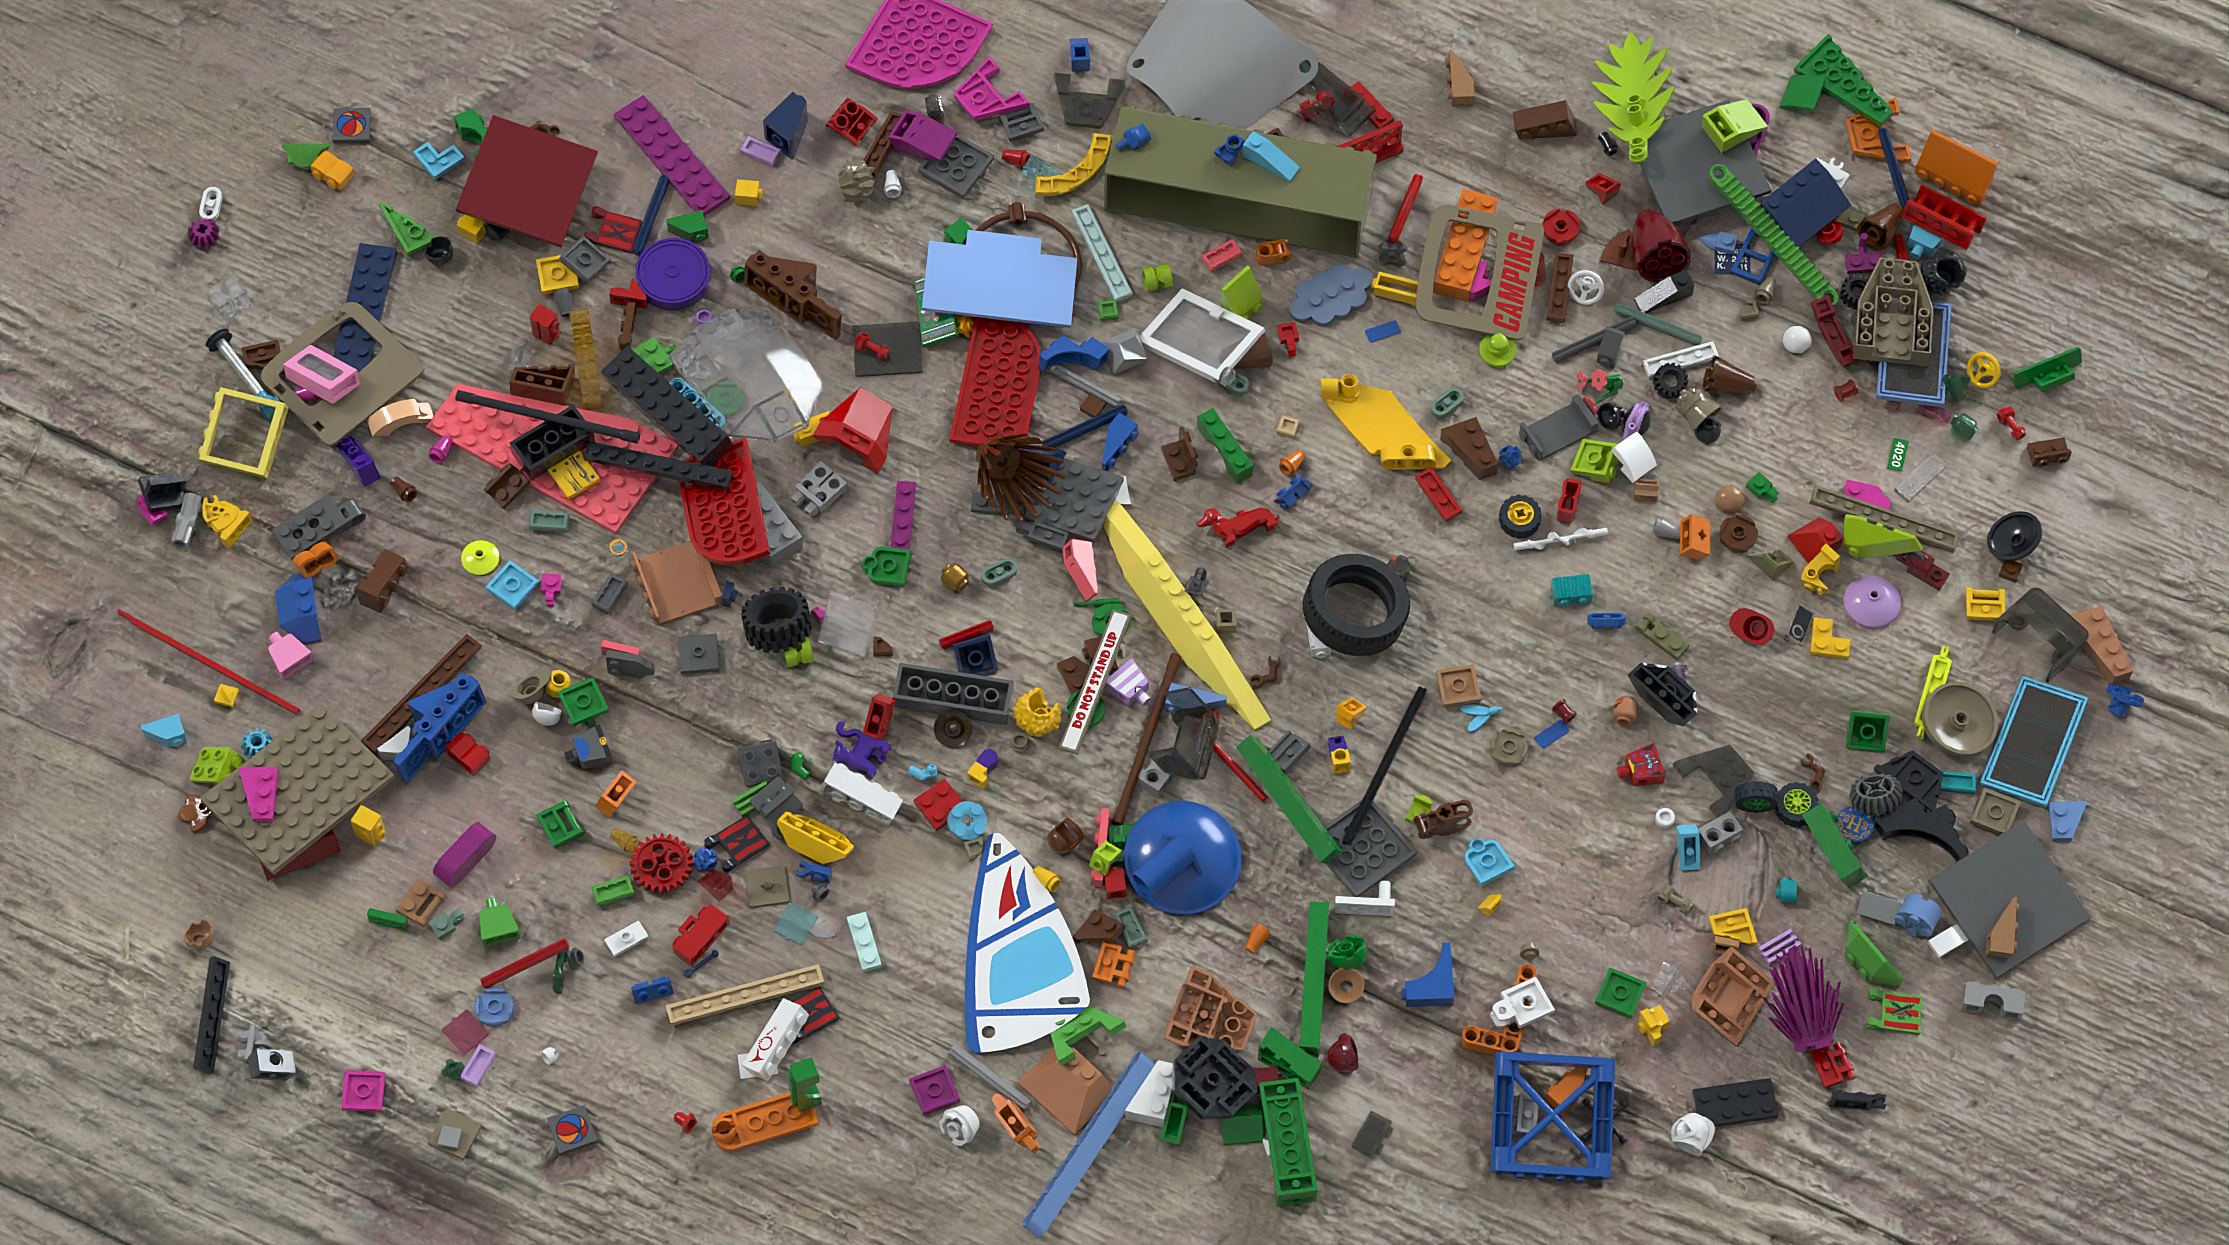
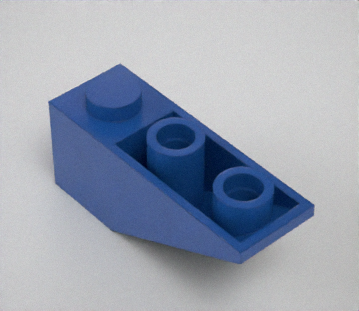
(1119, 435)

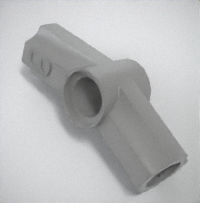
(186, 521)

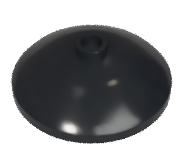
(2014, 536)

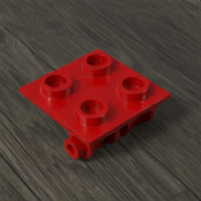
(1322, 96)

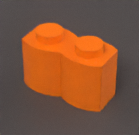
(312, 561)

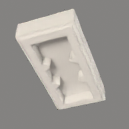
(626, 939)

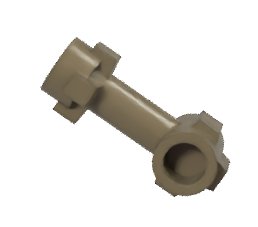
(1666, 893)

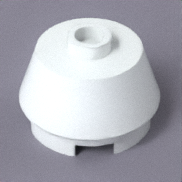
(960, 1124)

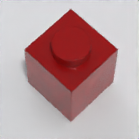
(1115, 883)

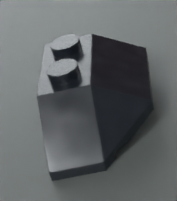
(1665, 692)

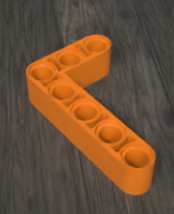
(1500, 1040)

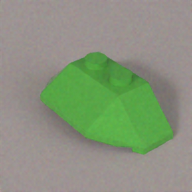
(1868, 959)

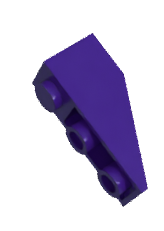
(358, 461)

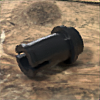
(1608, 145)

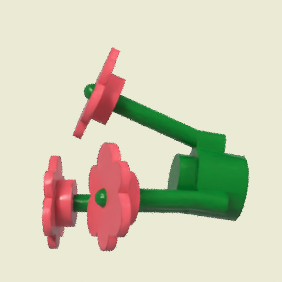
(1599, 380)

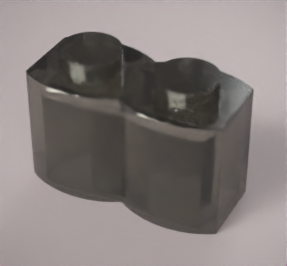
(1372, 1135)

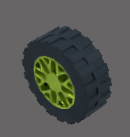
(1795, 801)

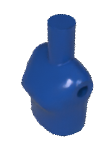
(1134, 137)

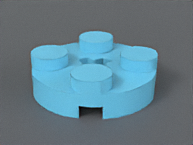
(975, 813)

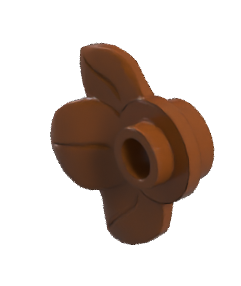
(193, 813)

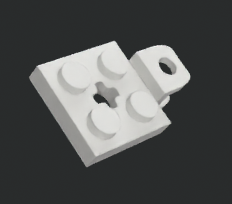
(1512, 1005)

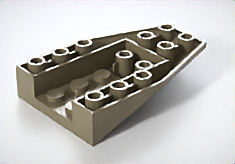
(1894, 315)

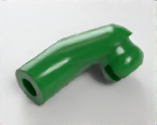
(797, 765)

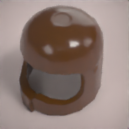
(1061, 839)

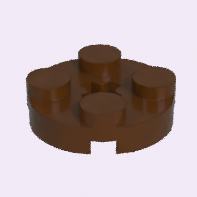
(1741, 543)

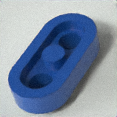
(1598, 620)

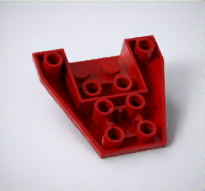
(860, 425)

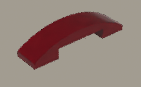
(1832, 331)

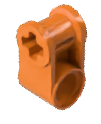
(1275, 252)

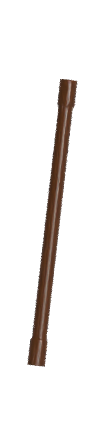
(1122, 808)

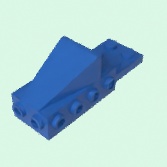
(434, 713)

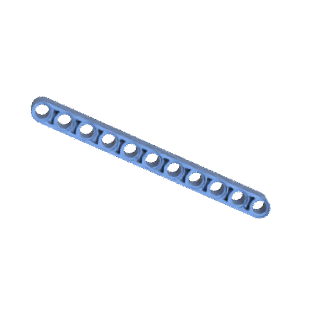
(1087, 1146)

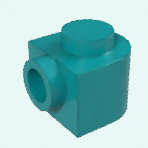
(1787, 890)

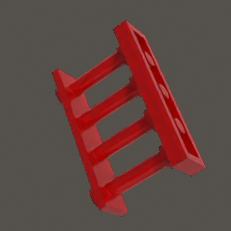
(1927, 212)

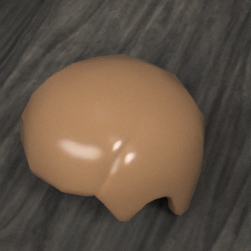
(1730, 499)
(199, 935)

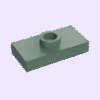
(549, 521)
(1133, 933)

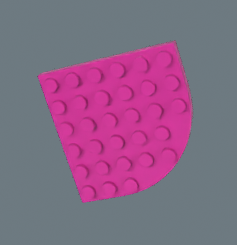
(918, 43)

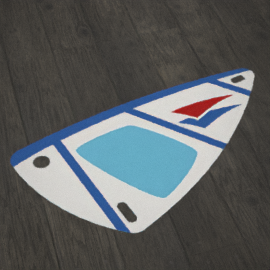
(1017, 956)

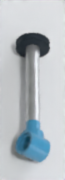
(220, 341)

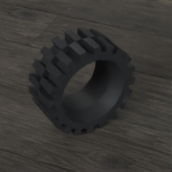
(771, 606)

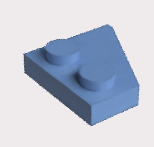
(2064, 819)

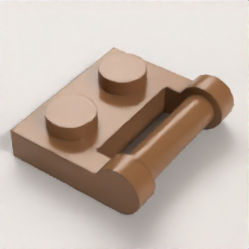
(416, 899)

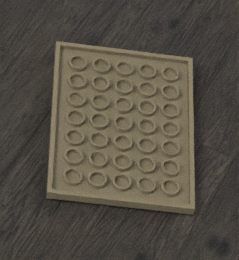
(320, 783)

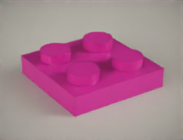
(363, 1091)

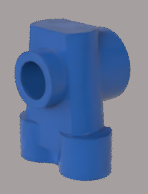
(1227, 152)

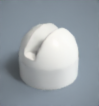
(549, 1056)

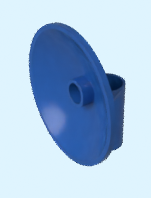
(1182, 858)

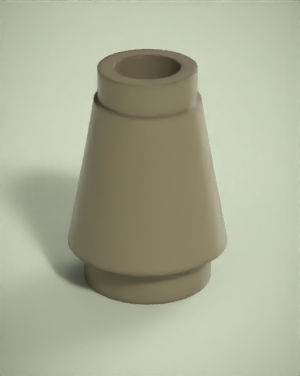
(1765, 291)

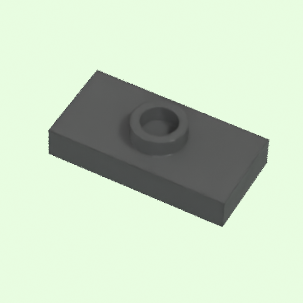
(609, 593)

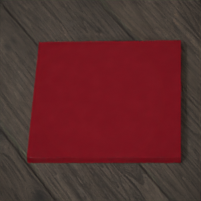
(526, 181)

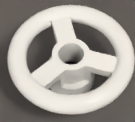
(1586, 281)

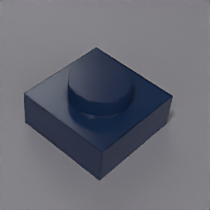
(729, 594)

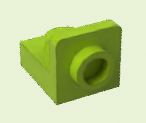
(1420, 805)
(1104, 857)

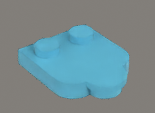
(1487, 860)

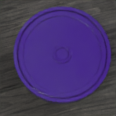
(673, 273)

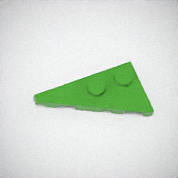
(410, 235)

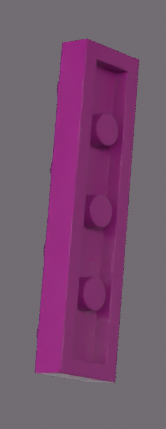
(903, 515)

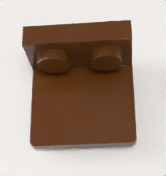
(1180, 456)

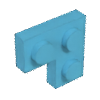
(436, 163)

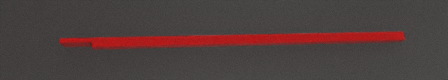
(209, 663)

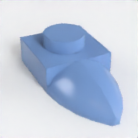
(1720, 242)

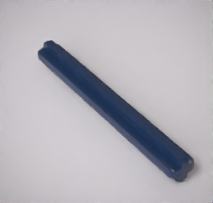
(1893, 166)
(650, 215)
(1085, 427)

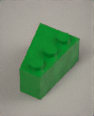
(1290, 1059)

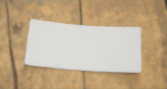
(1123, 495)

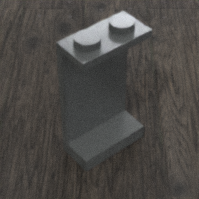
(1559, 429)

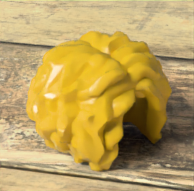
(1035, 715)

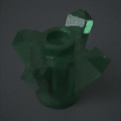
(1956, 386)

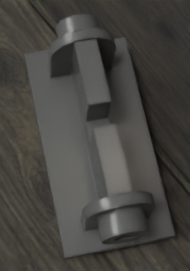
(1197, 584)

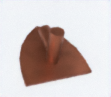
(1620, 251)

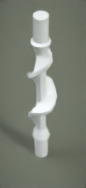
(1553, 537)

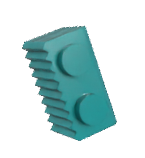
(1571, 590)

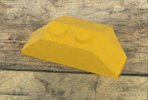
(813, 838)

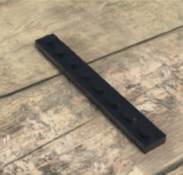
(658, 465)

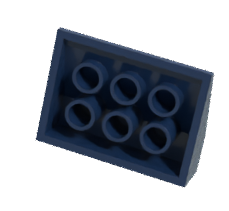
(1806, 203)

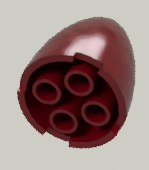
(1658, 247)

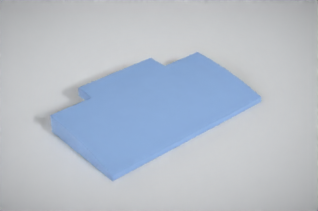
(1000, 280)

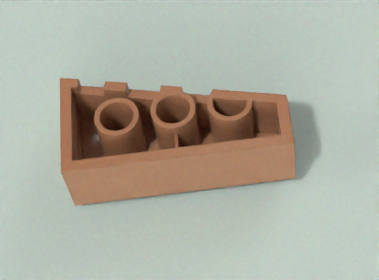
(2104, 646)

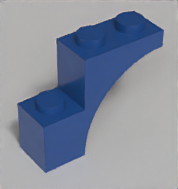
(1063, 350)

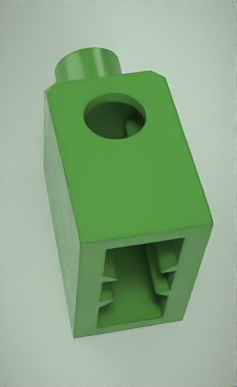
(497, 924)

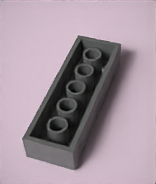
(942, 690)

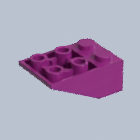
(921, 136)

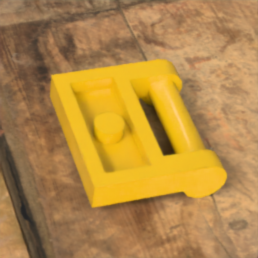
(1984, 609)

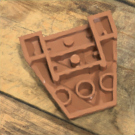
(1210, 1011)

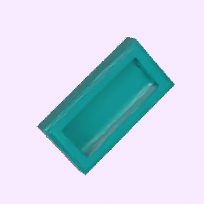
(1958, 782)

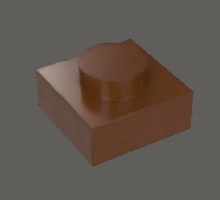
(2010, 570)

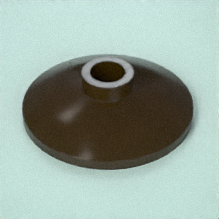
(951, 738)

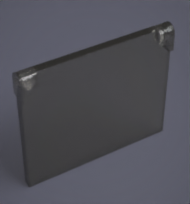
(904, 347)

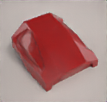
(851, 121)

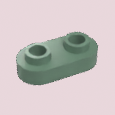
(1239, 380)
(1446, 404)
(998, 571)

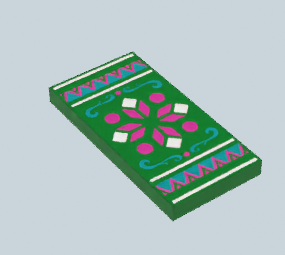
(934, 326)

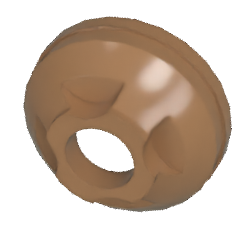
(1338, 978)

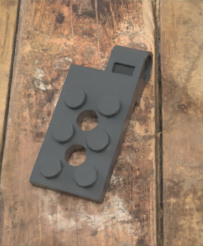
(330, 520)

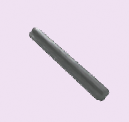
(1590, 340)

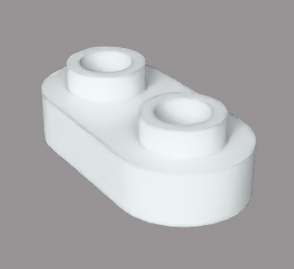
(211, 206)

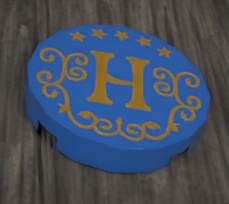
(1855, 825)

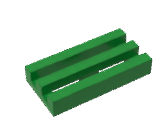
(387, 919)

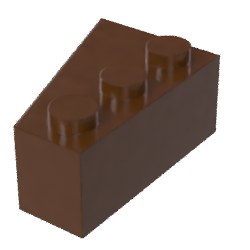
(1471, 446)

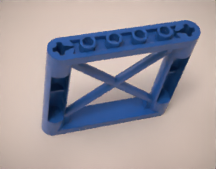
(1503, 1155)

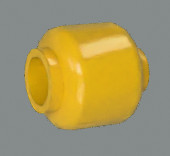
(558, 681)

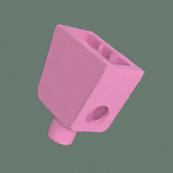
(288, 654)

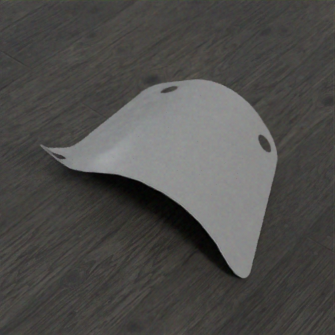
(1220, 61)

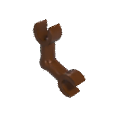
(539, 125)
(1272, 676)
(1817, 768)

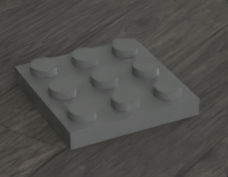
(959, 167)

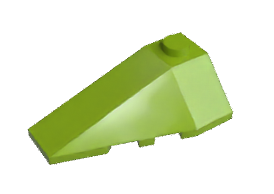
(1872, 540)

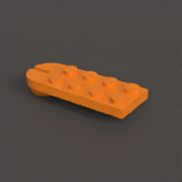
(760, 1123)

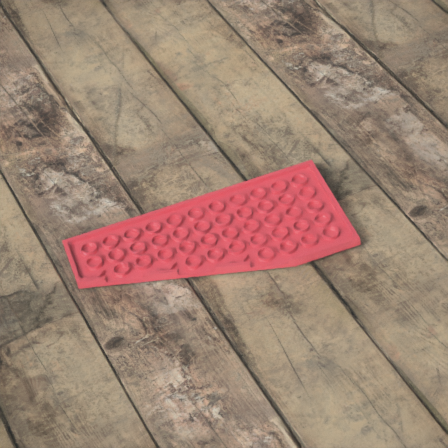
(487, 436)

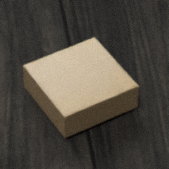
(1287, 427)

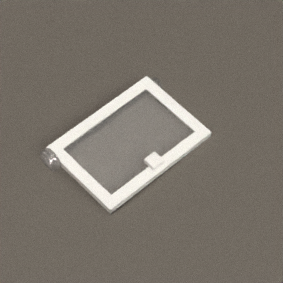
(1201, 336)

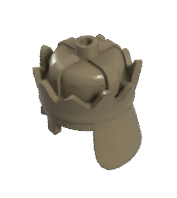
(1696, 406)

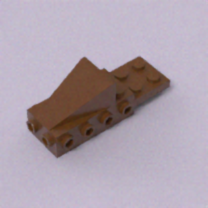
(792, 290)

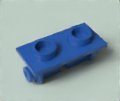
(1298, 486)
(645, 992)

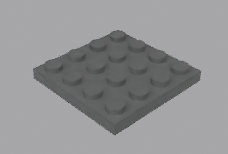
(1083, 500)
(1374, 852)

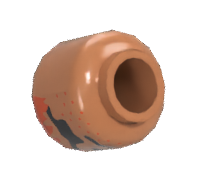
(1625, 710)

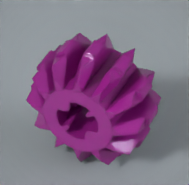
(203, 233)

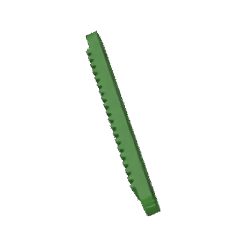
(1772, 234)

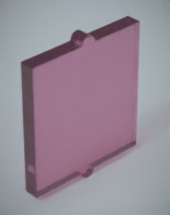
(465, 1032)

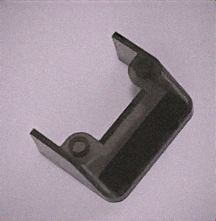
(2051, 622)
(1194, 737)

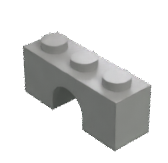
(2010, 1000)

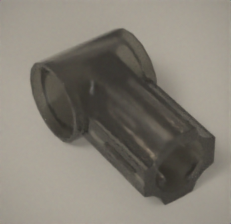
(934, 108)

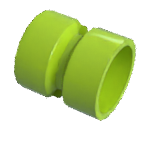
(1157, 277)
(801, 654)

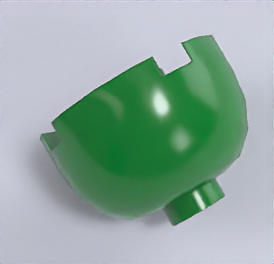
(1348, 953)

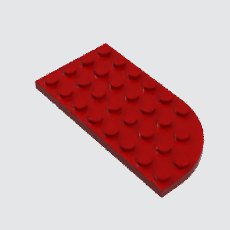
(997, 382)
(730, 523)

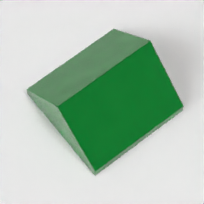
(1867, 731)
(1243, 1126)

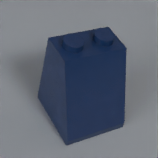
(787, 124)

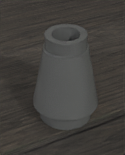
(564, 301)

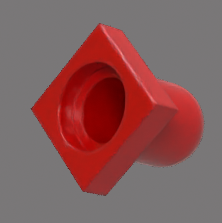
(685, 1121)

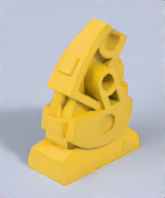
(225, 520)

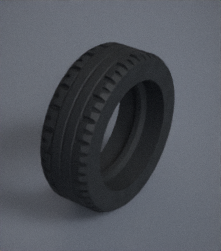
(1344, 636)

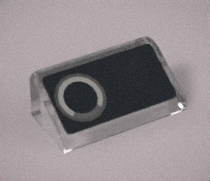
(1799, 625)

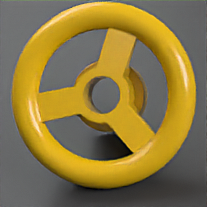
(1992, 369)

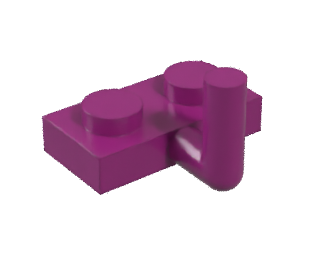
(1864, 261)

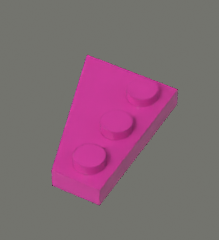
(260, 790)

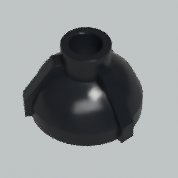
(1610, 415)
(1708, 434)

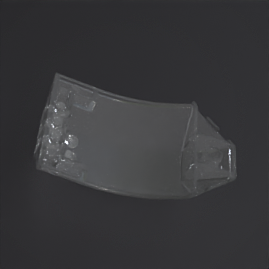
(750, 374)

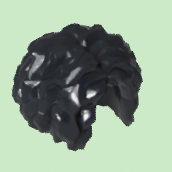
(1943, 271)

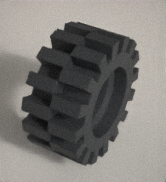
(1846, 288)
(1677, 372)

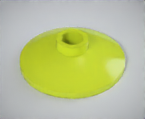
(480, 565)

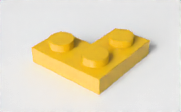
(1824, 644)

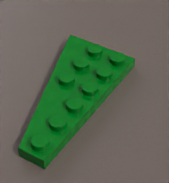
(1843, 80)

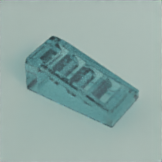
(1039, 164)

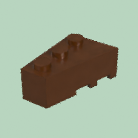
(1545, 121)
(543, 384)
(382, 581)

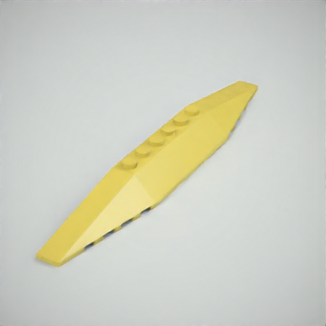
(1180, 616)

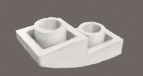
(1947, 941)

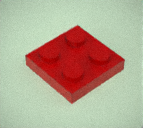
(937, 803)

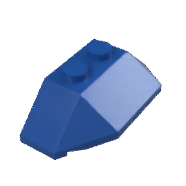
(298, 609)

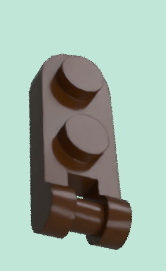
(628, 325)

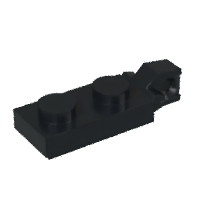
(1857, 1100)

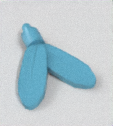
(1482, 715)

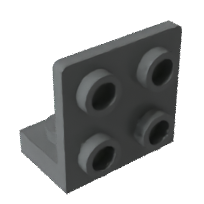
(759, 761)

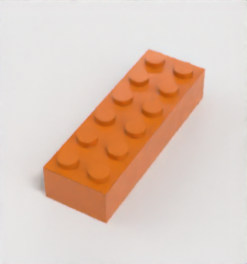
(1463, 249)

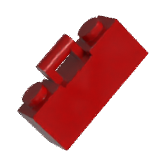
(701, 936)

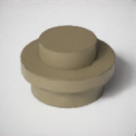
(1019, 742)
(1529, 951)

